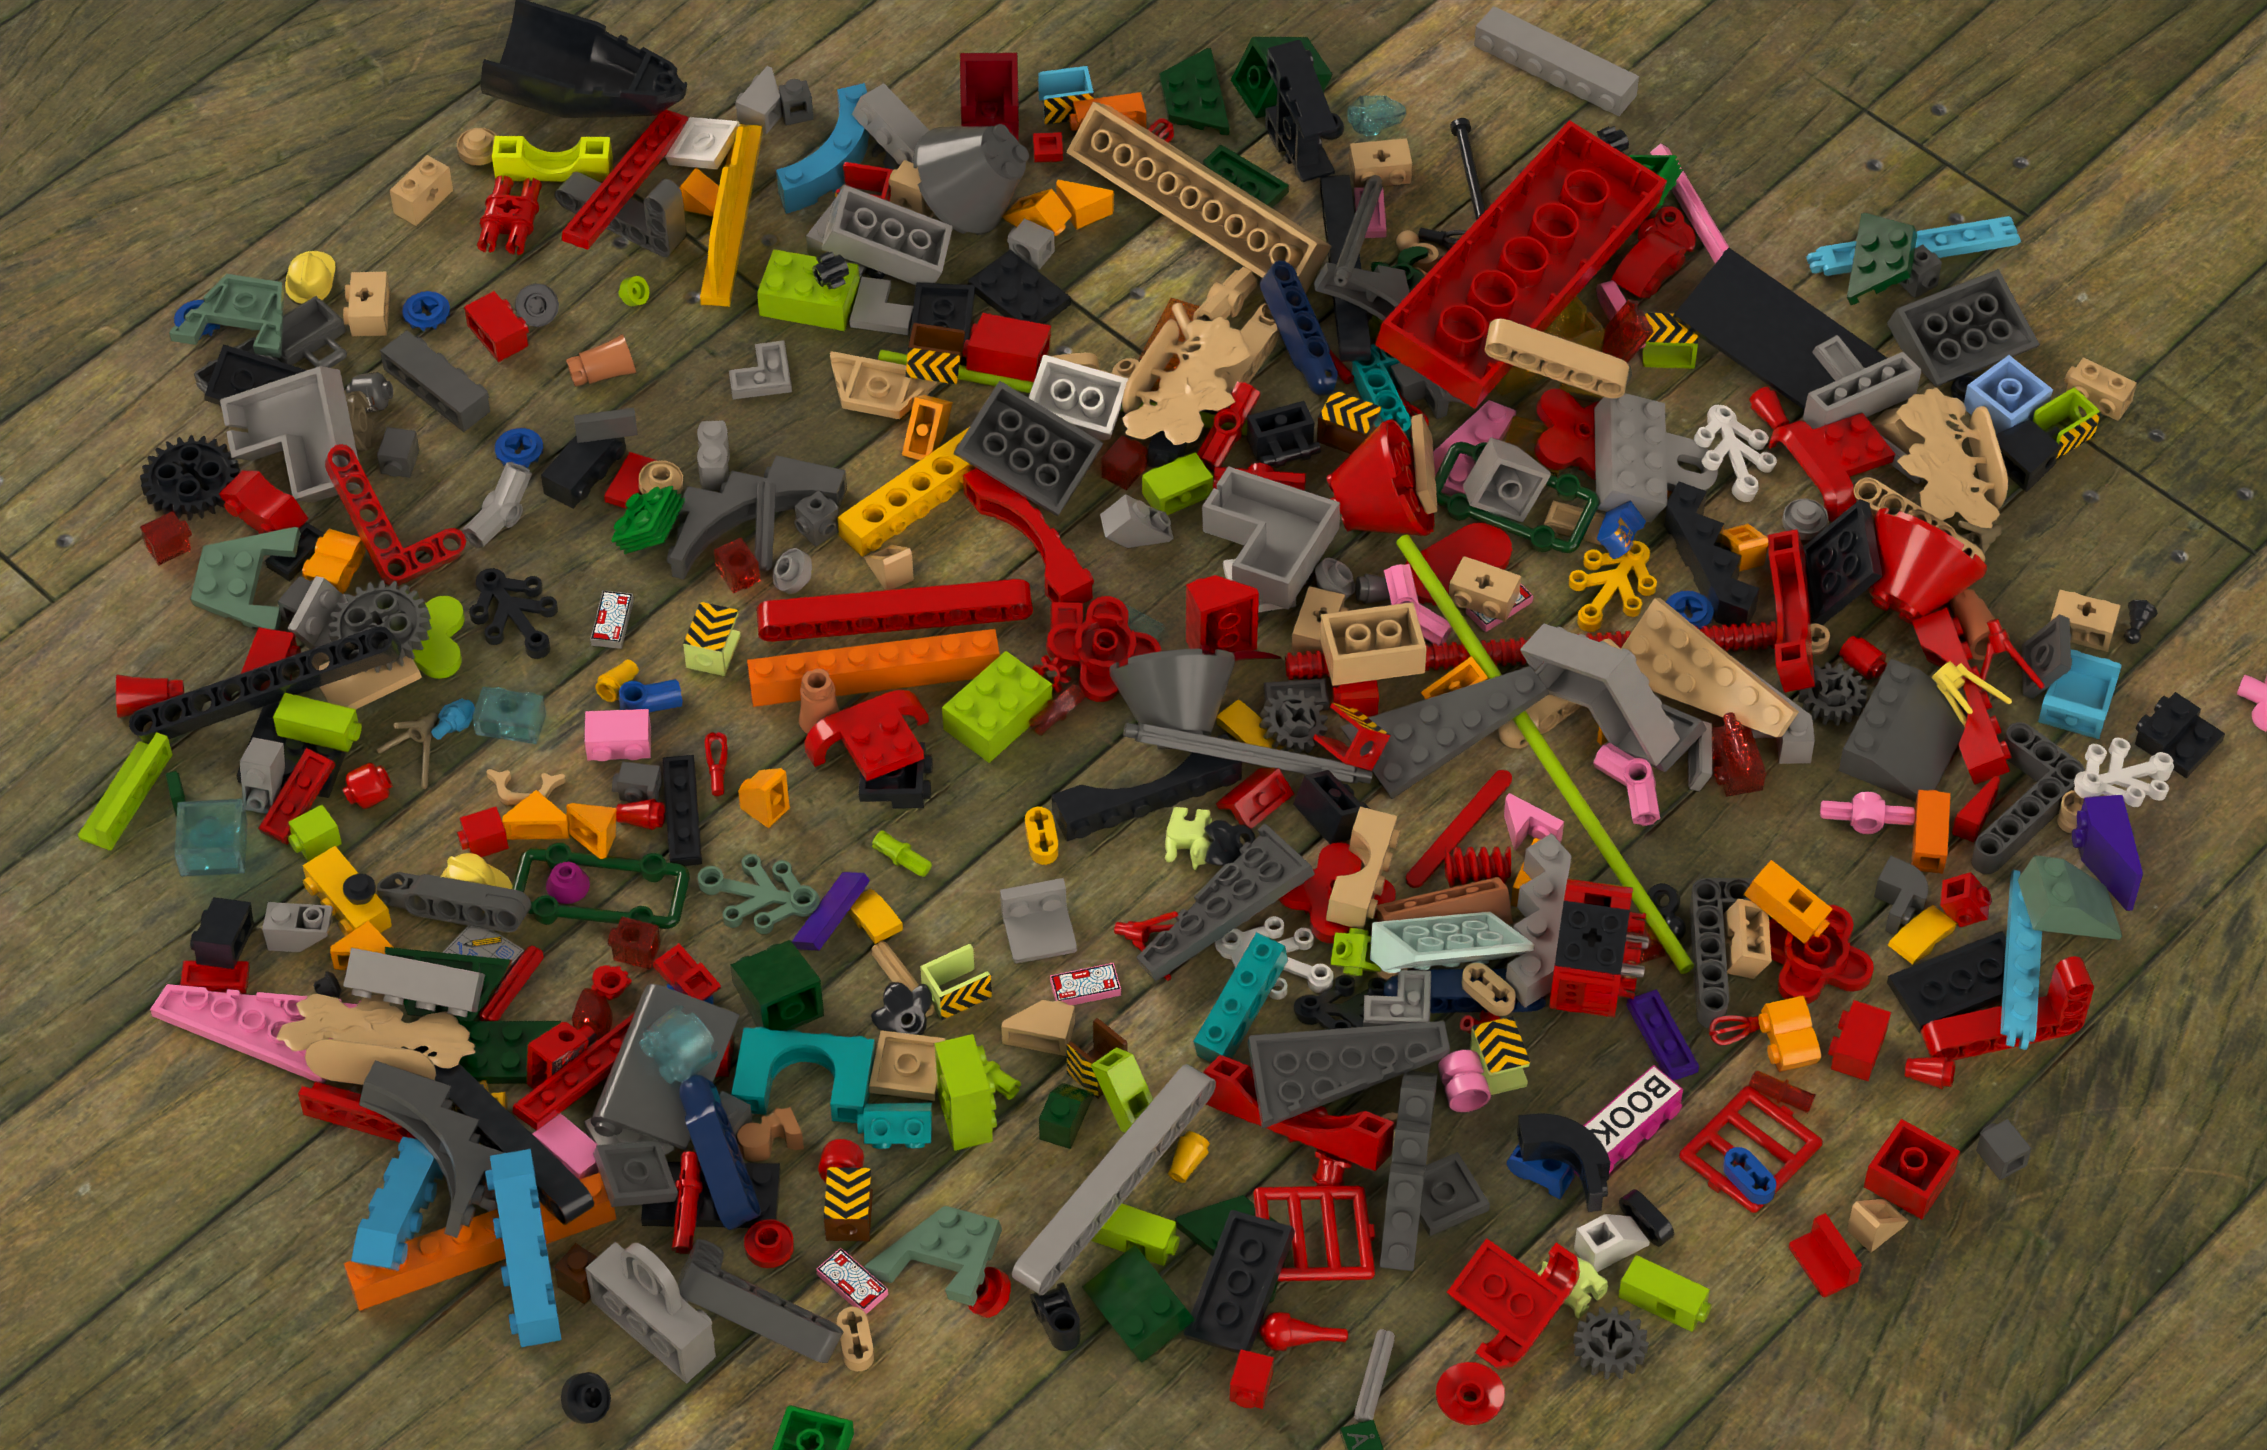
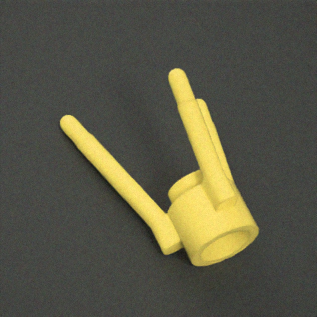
(1950, 680)

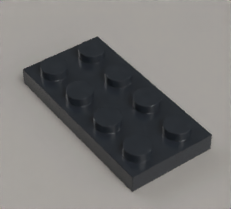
(1952, 981)
(764, 1179)
(1239, 1282)

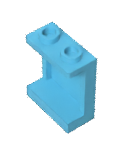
(2081, 696)

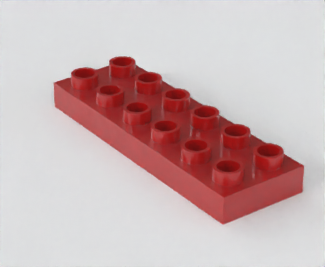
(1521, 260)

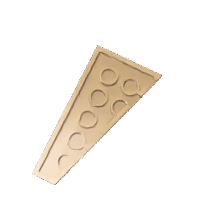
(1700, 673)

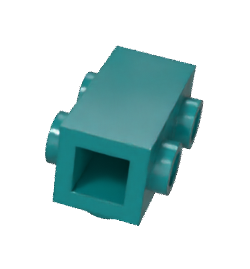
(896, 1124)

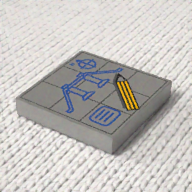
(485, 943)

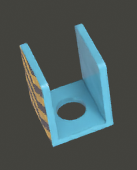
(1060, 89)

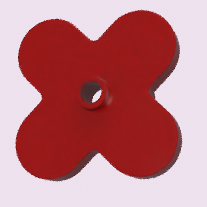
(1569, 432)
(1098, 645)
(1316, 891)
(1820, 959)

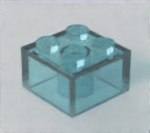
(211, 837)

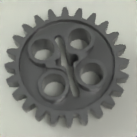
(369, 608)

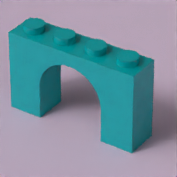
(768, 1052)

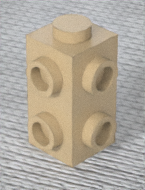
(2102, 387)

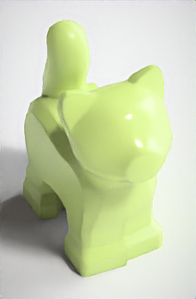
(1188, 835)
(1588, 1282)

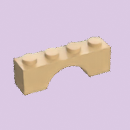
(1354, 894)

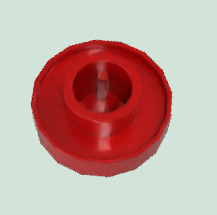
(769, 1243)
(992, 1294)

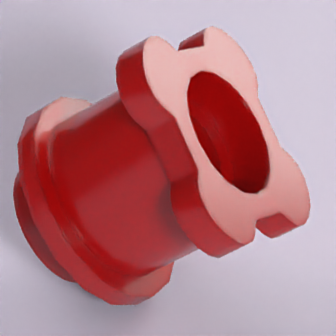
(1330, 1169)

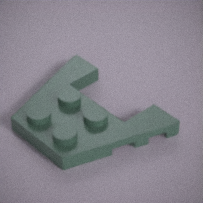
(241, 304)
(230, 576)
(946, 1240)

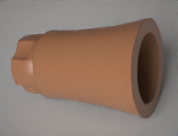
(601, 362)
(1973, 617)
(817, 698)

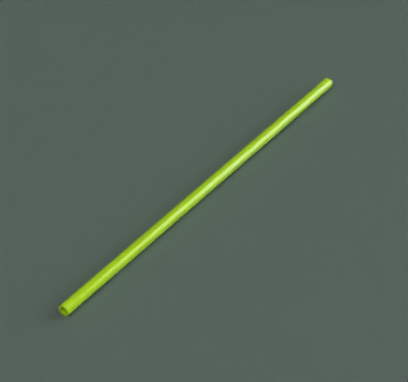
(1549, 760)

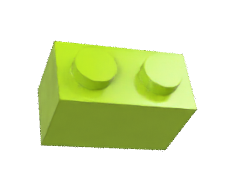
(1177, 484)

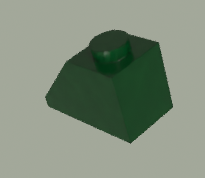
(1064, 1114)

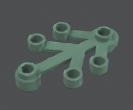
(761, 894)

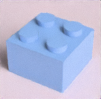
(2008, 393)

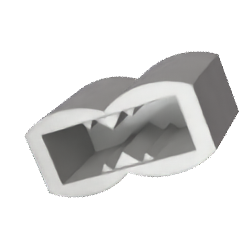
(713, 454)

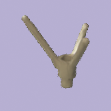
(1980, 536)
(420, 732)

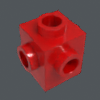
(1965, 899)

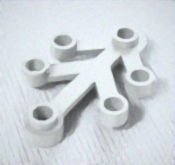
(1724, 421)
(2093, 785)
(1236, 950)

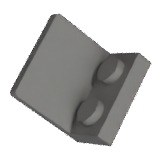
(314, 613)
(1037, 921)

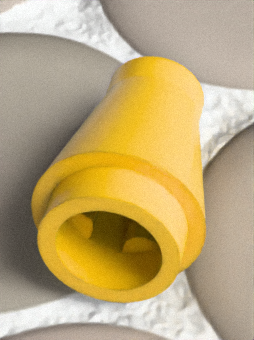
(611, 681)
(1188, 1155)

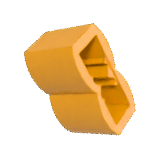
(335, 559)
(1790, 1034)

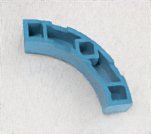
(823, 170)

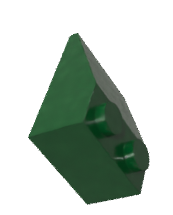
(1138, 1303)

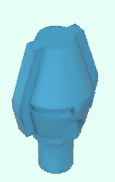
(454, 717)

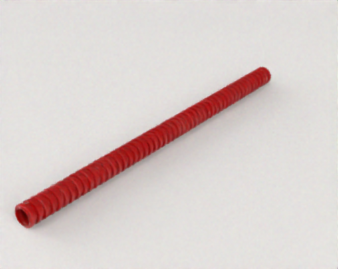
(1509, 652)

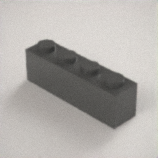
(435, 380)

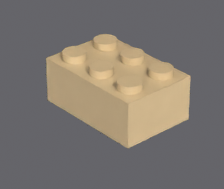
(1373, 643)

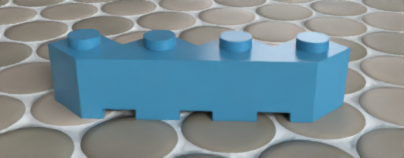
(396, 1207)
(525, 1248)

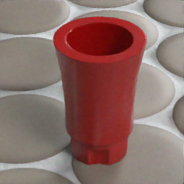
(140, 692)

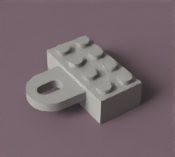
(1640, 458)
(647, 1303)

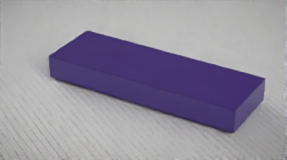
(830, 911)
(1662, 1035)

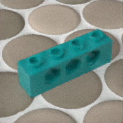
(1241, 999)

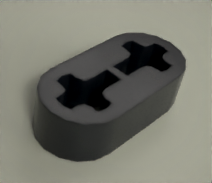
(1647, 1217)

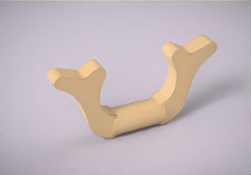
(513, 798)

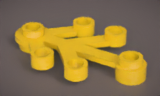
(1613, 580)

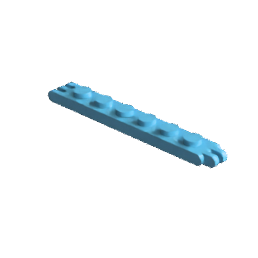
(1942, 241)
(2020, 971)

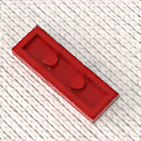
(296, 794)

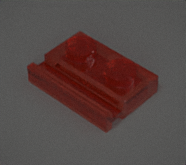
(1626, 332)

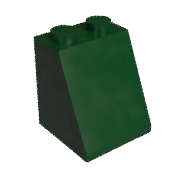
(1254, 79)
(778, 987)

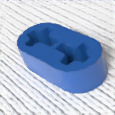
(1752, 1173)

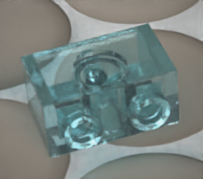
(509, 715)

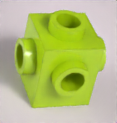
(1350, 952)

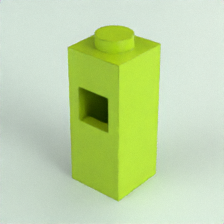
(317, 722)
(1122, 1086)
(1149, 1232)
(1665, 1293)

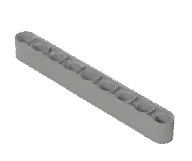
(1113, 1179)

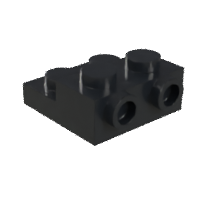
(2179, 733)
(903, 787)

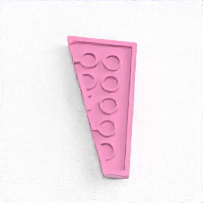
(238, 1022)

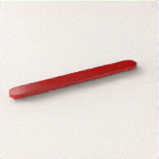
(1459, 828)

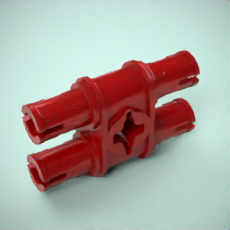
(509, 215)

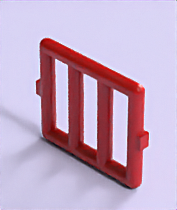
(1730, 1114)
(1326, 1195)

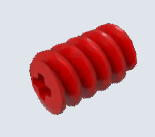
(1477, 866)

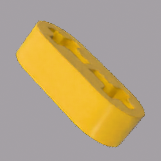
(1035, 836)

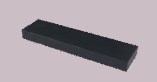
(682, 810)

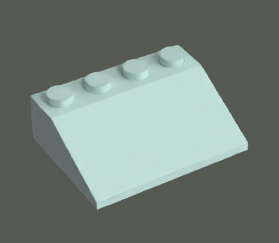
(1444, 941)

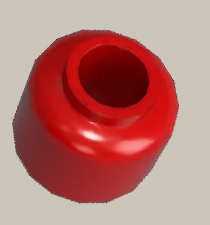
(367, 785)
(840, 1154)

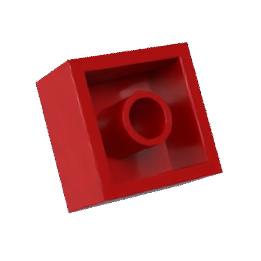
(1911, 1169)

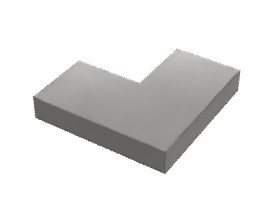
(874, 312)
(768, 378)
(1409, 1005)

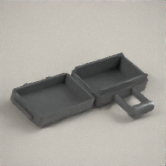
(303, 333)

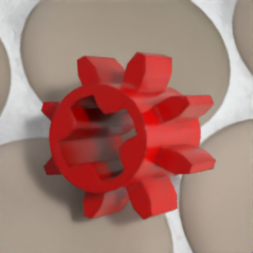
(1056, 665)

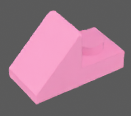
(1527, 819)

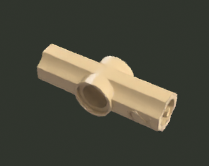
(1228, 297)

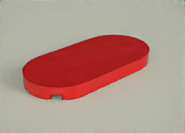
(1473, 541)

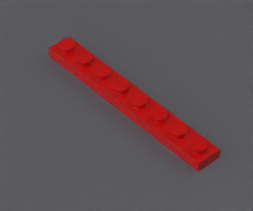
(624, 180)

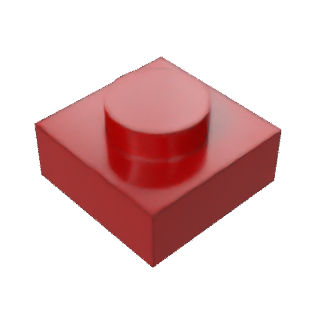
(1048, 147)
(1066, 612)

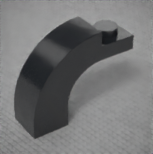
(1570, 1142)

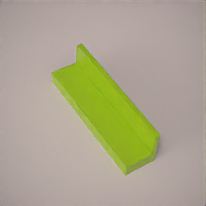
(126, 792)

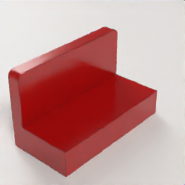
(1257, 796)
(1826, 1257)

